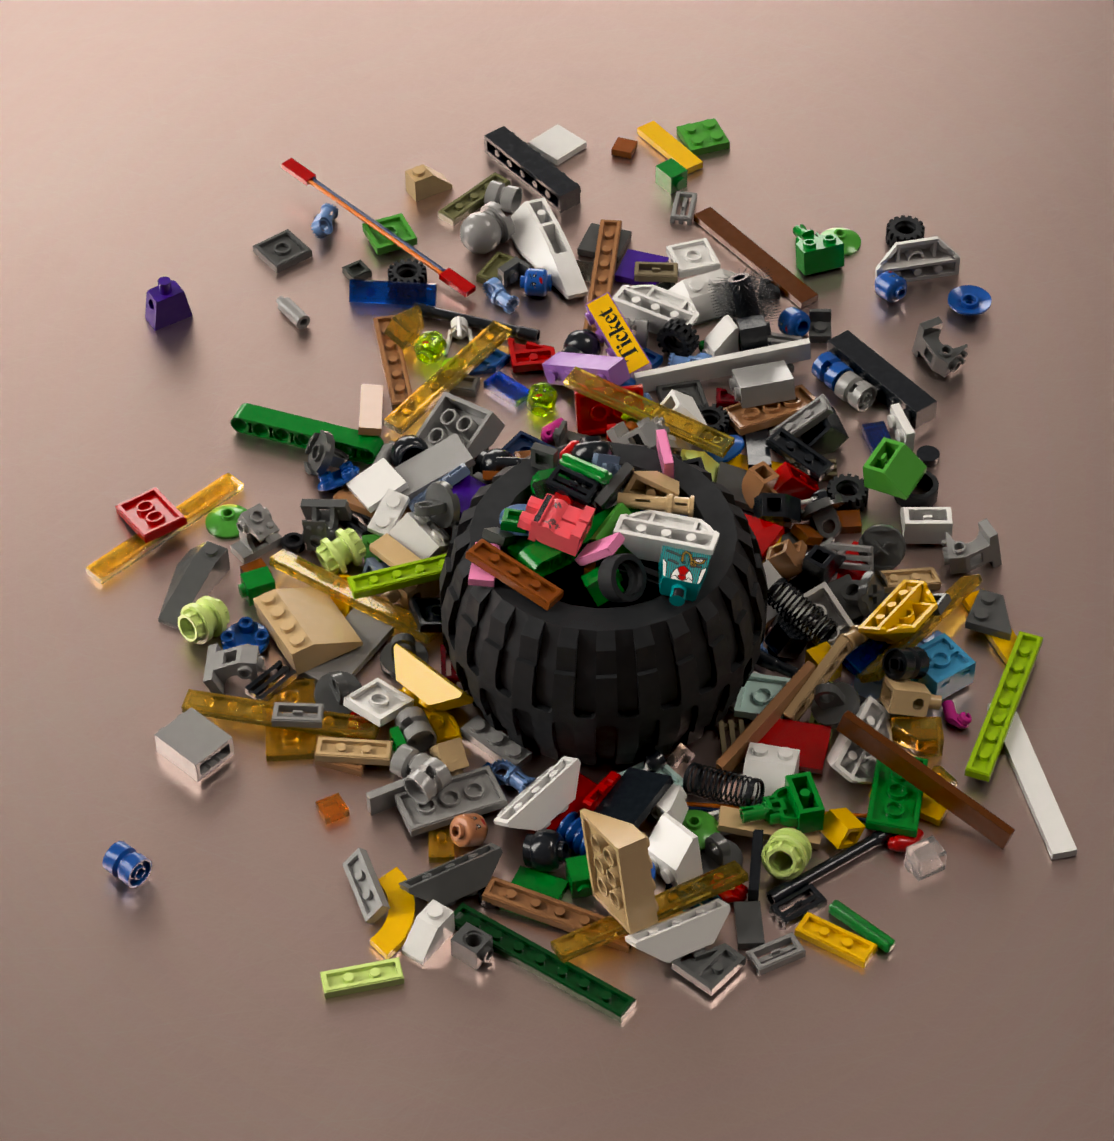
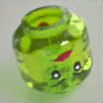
(430, 347)
(541, 399)

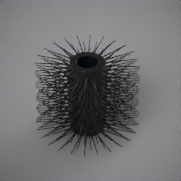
(744, 296)

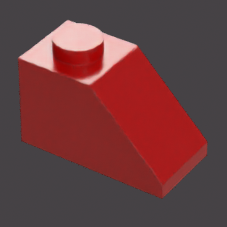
(794, 482)

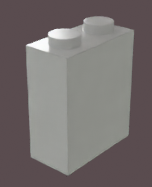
(762, 384)
(194, 744)

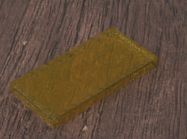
(290, 744)

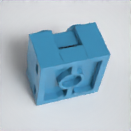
(949, 667)

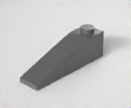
(194, 578)

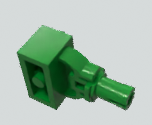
(817, 251)
(791, 806)

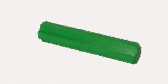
(586, 468)
(861, 926)

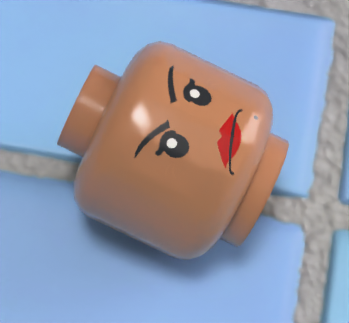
(468, 830)

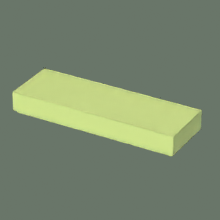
(362, 977)

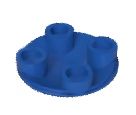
(338, 478)
(245, 632)

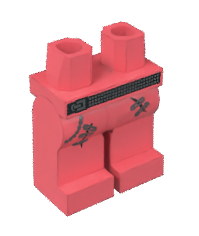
(556, 523)

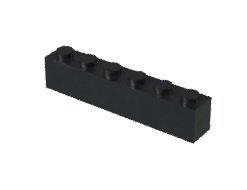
(532, 169)
(890, 383)

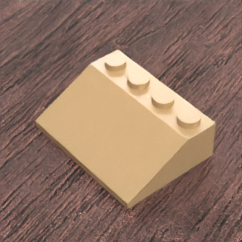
(305, 626)
(620, 870)

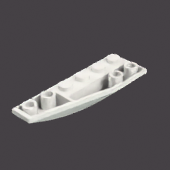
(546, 246)

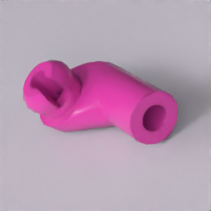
(548, 430)
(958, 720)

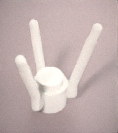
(459, 330)

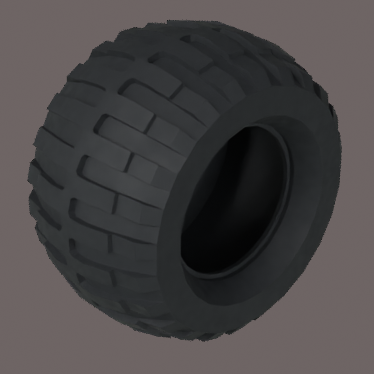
(606, 677)

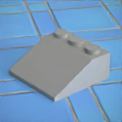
(472, 423)

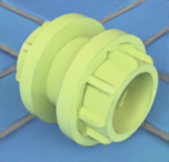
(341, 551)
(203, 619)
(780, 864)

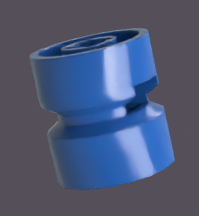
(829, 369)
(127, 864)

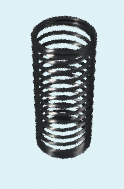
(816, 639)
(699, 779)

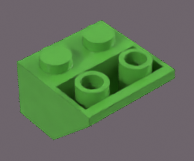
(893, 469)

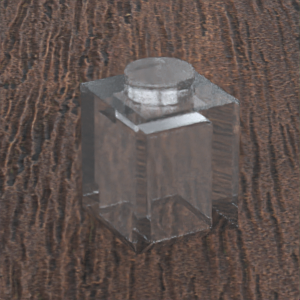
(925, 858)

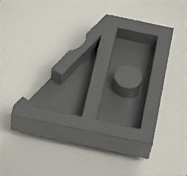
(989, 615)
(710, 968)

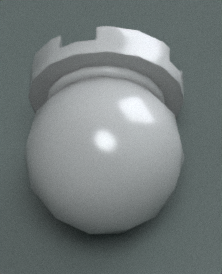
(486, 229)

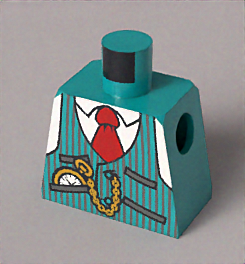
(681, 574)

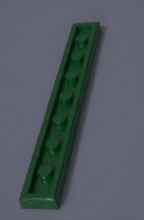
(549, 966)

